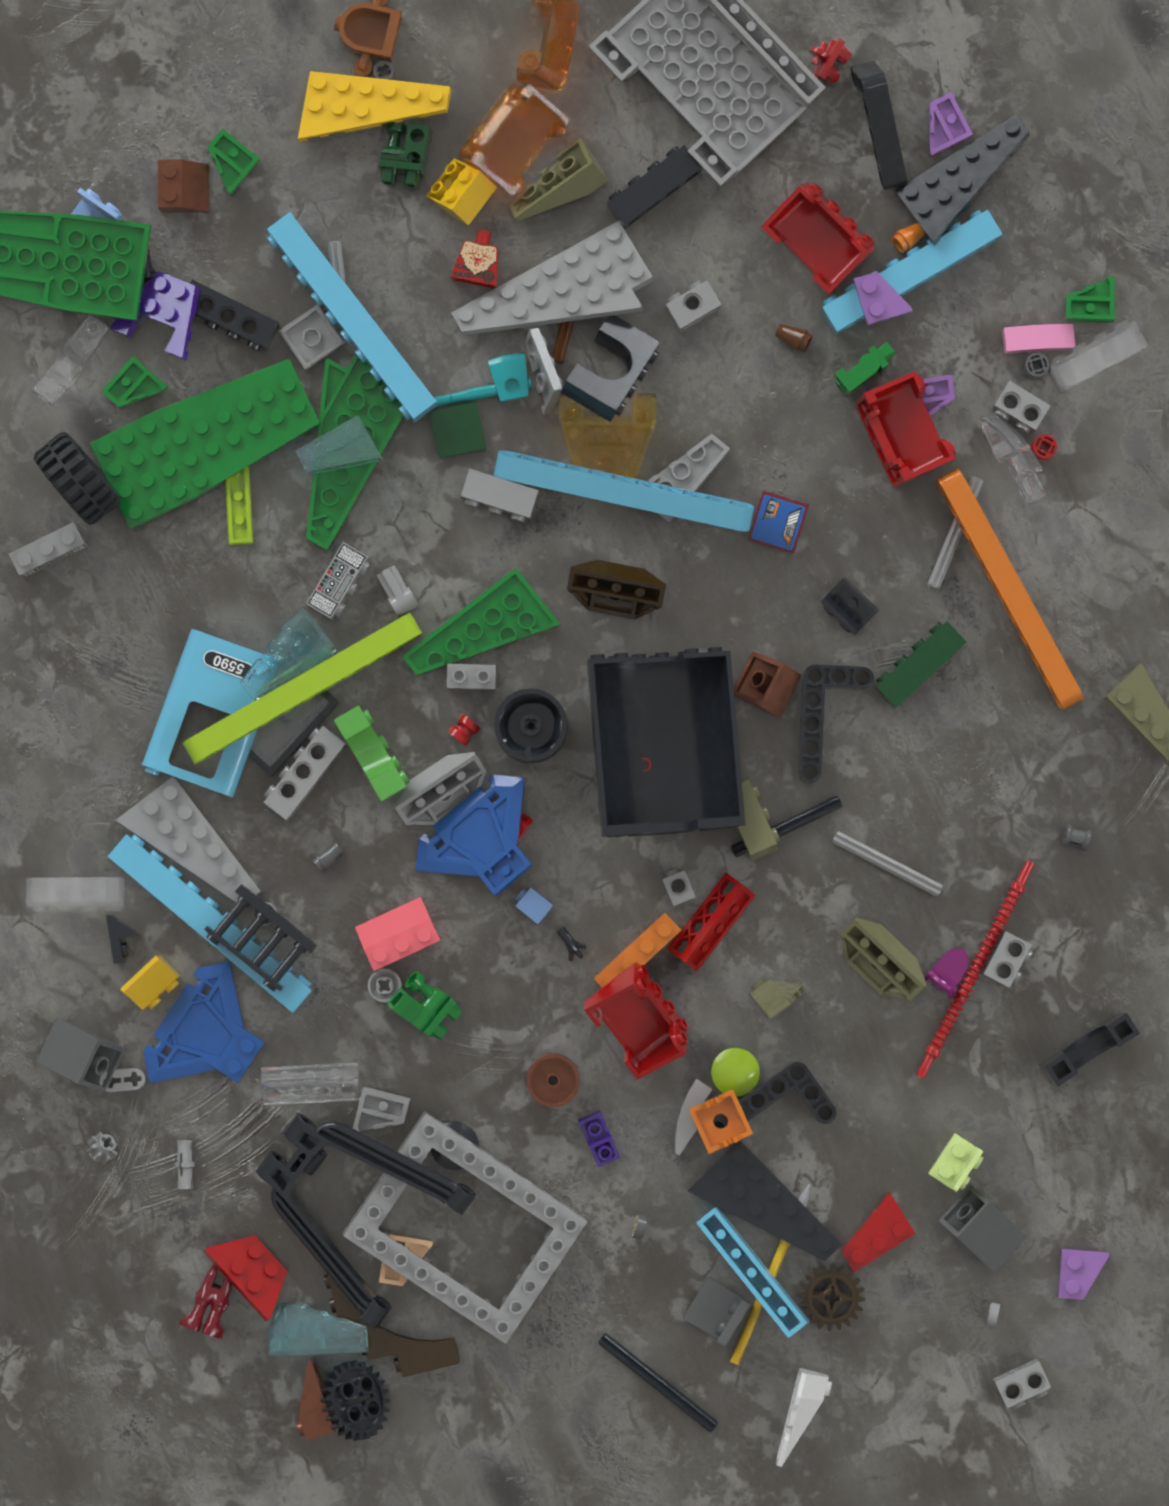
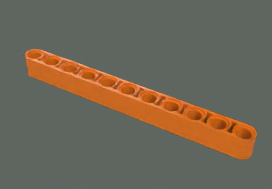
(1009, 589)

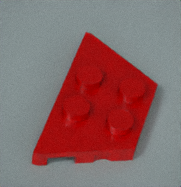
(251, 1271)

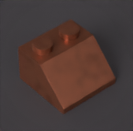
(183, 186)
(766, 684)

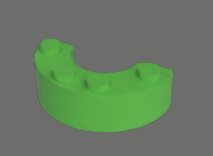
(372, 753)

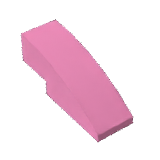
(1038, 338)

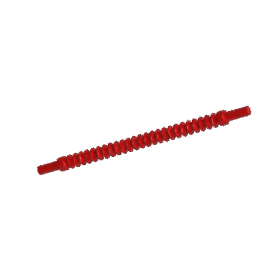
(933, 1050)

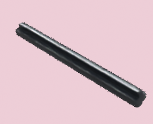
(658, 1382)

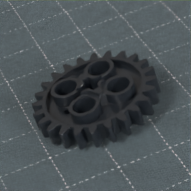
(360, 1418)

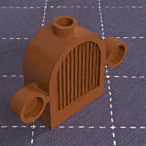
(369, 32)

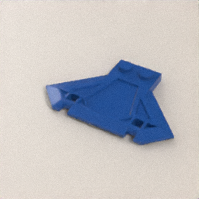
(480, 837)
(203, 1031)

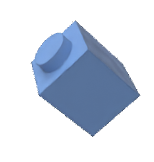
(533, 904)

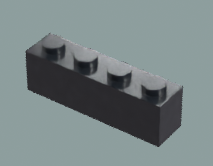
(654, 186)

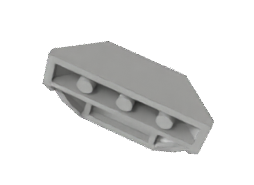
(440, 789)

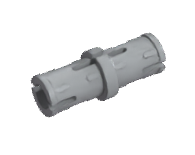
(184, 1164)

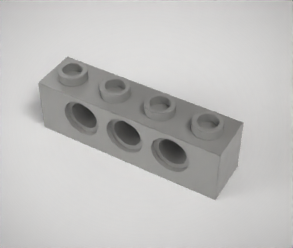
(287, 806)

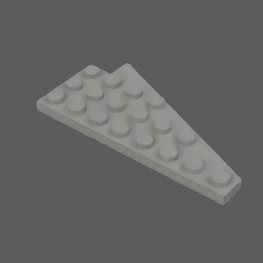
(577, 284)

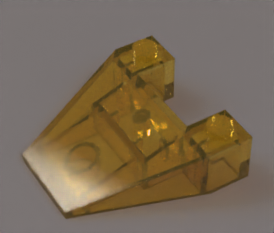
(606, 445)

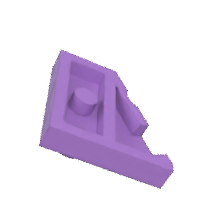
(938, 392)
(1079, 1272)

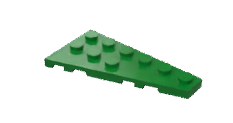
(495, 618)

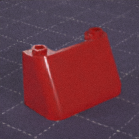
(903, 430)

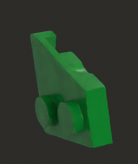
(1092, 303)

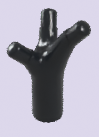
(572, 945)

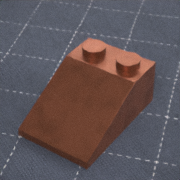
(311, 1418)

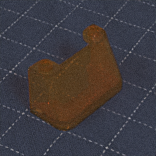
(550, 65)
(513, 136)

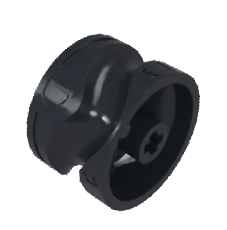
(531, 707)

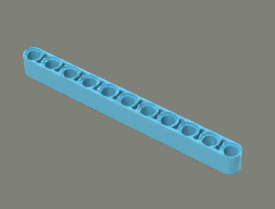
(624, 490)

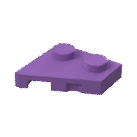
(946, 124)
(879, 299)

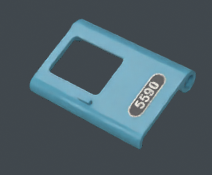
(210, 676)

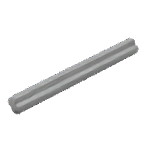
(951, 543)
(887, 863)

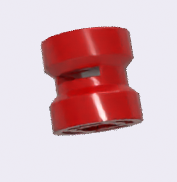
(1042, 450)
(464, 730)

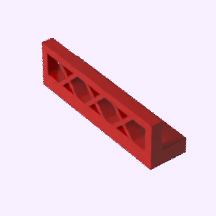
(714, 924)

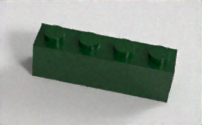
(920, 665)

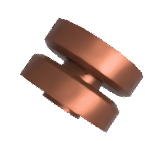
(561, 1092)

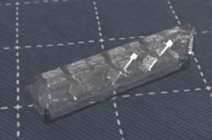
(310, 1079)

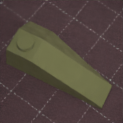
(569, 178)
(774, 995)

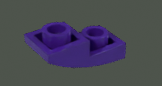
(599, 1138)

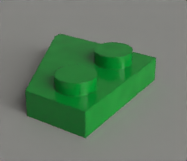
(232, 160)
(133, 384)

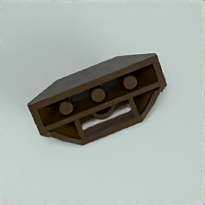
(616, 588)

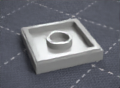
(311, 337)

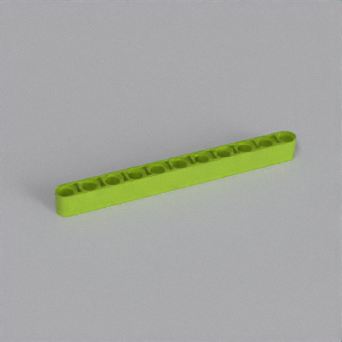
(302, 688)

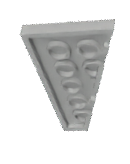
(181, 831)

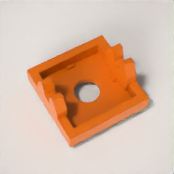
(719, 1138)

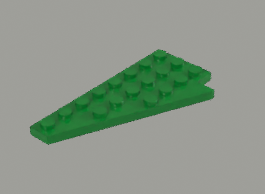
(344, 396)

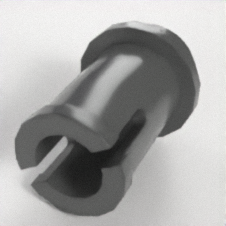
(328, 857)

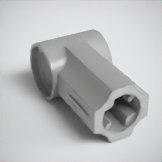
(399, 595)

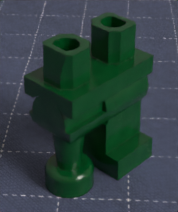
(405, 160)

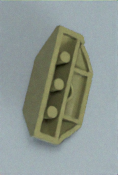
(882, 960)

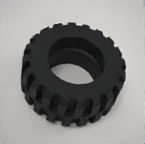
(77, 478)

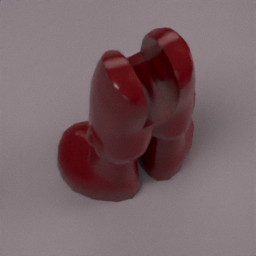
(210, 1294)

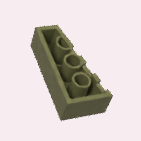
(1143, 710)

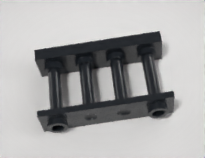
(282, 930)

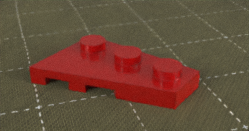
(878, 1234)

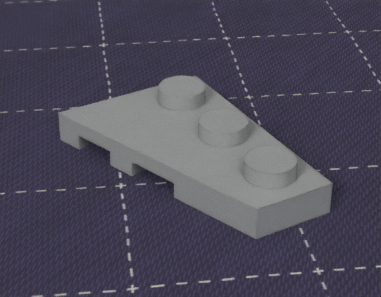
(540, 361)

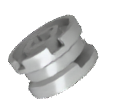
(384, 984)

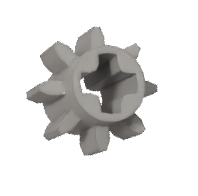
(102, 1147)

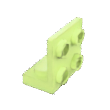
(956, 1163)

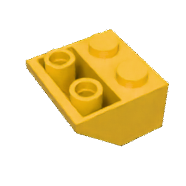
(461, 191)

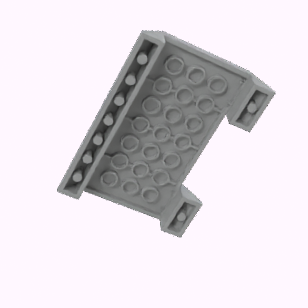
(716, 71)

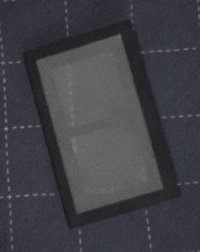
(284, 735)

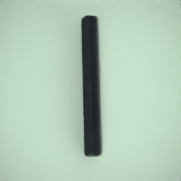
(797, 821)

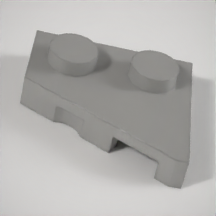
(380, 1109)

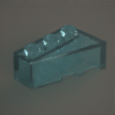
(339, 448)

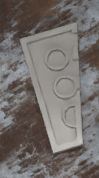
(693, 467)

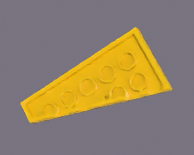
(358, 103)

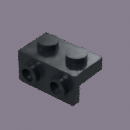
(849, 606)

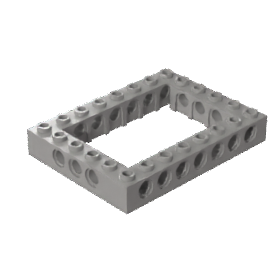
(566, 1226)

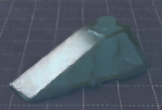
(292, 652)
(307, 1331)

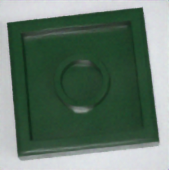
(457, 430)

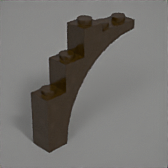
(413, 1354)

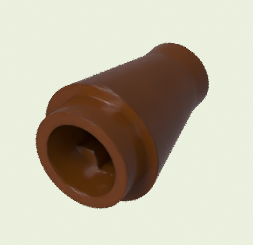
(795, 337)

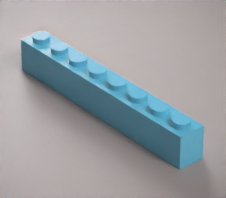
(918, 267)

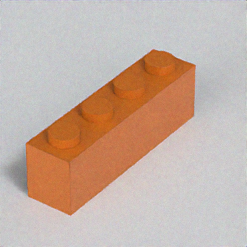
(641, 949)

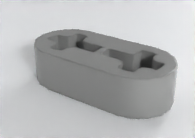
(125, 1086)

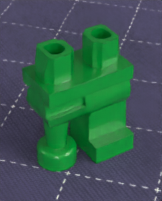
(870, 363)
(427, 1013)

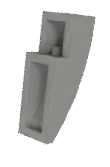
(685, 1124)

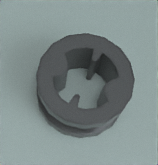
(381, 65)

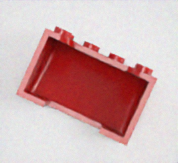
(819, 235)
(639, 1020)

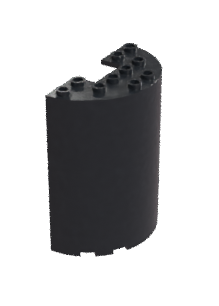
(681, 720)

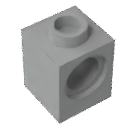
(677, 898)

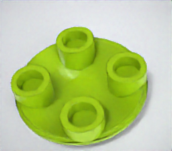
(736, 1071)

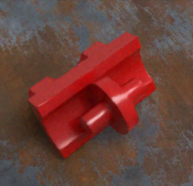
(826, 56)

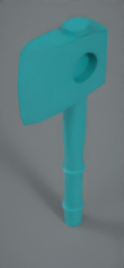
(509, 382)

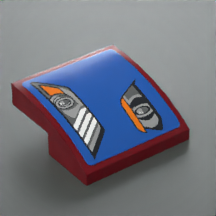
(778, 521)

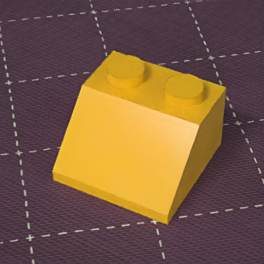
(151, 983)

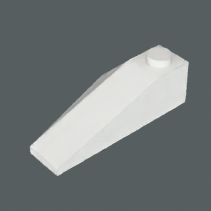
(805, 1401)

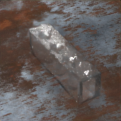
(1096, 357)
(76, 892)

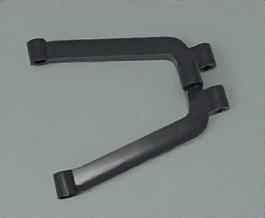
(307, 1159)

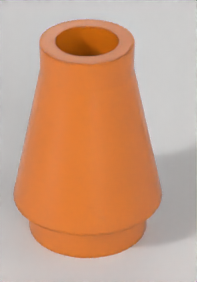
(907, 237)

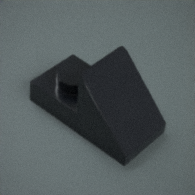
(118, 930)

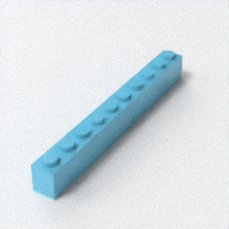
(351, 317)
(199, 912)

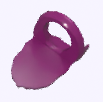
(949, 971)

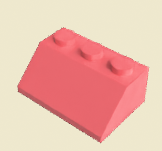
(397, 934)

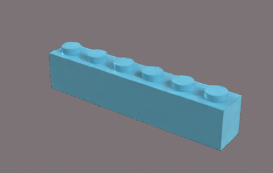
(753, 1272)

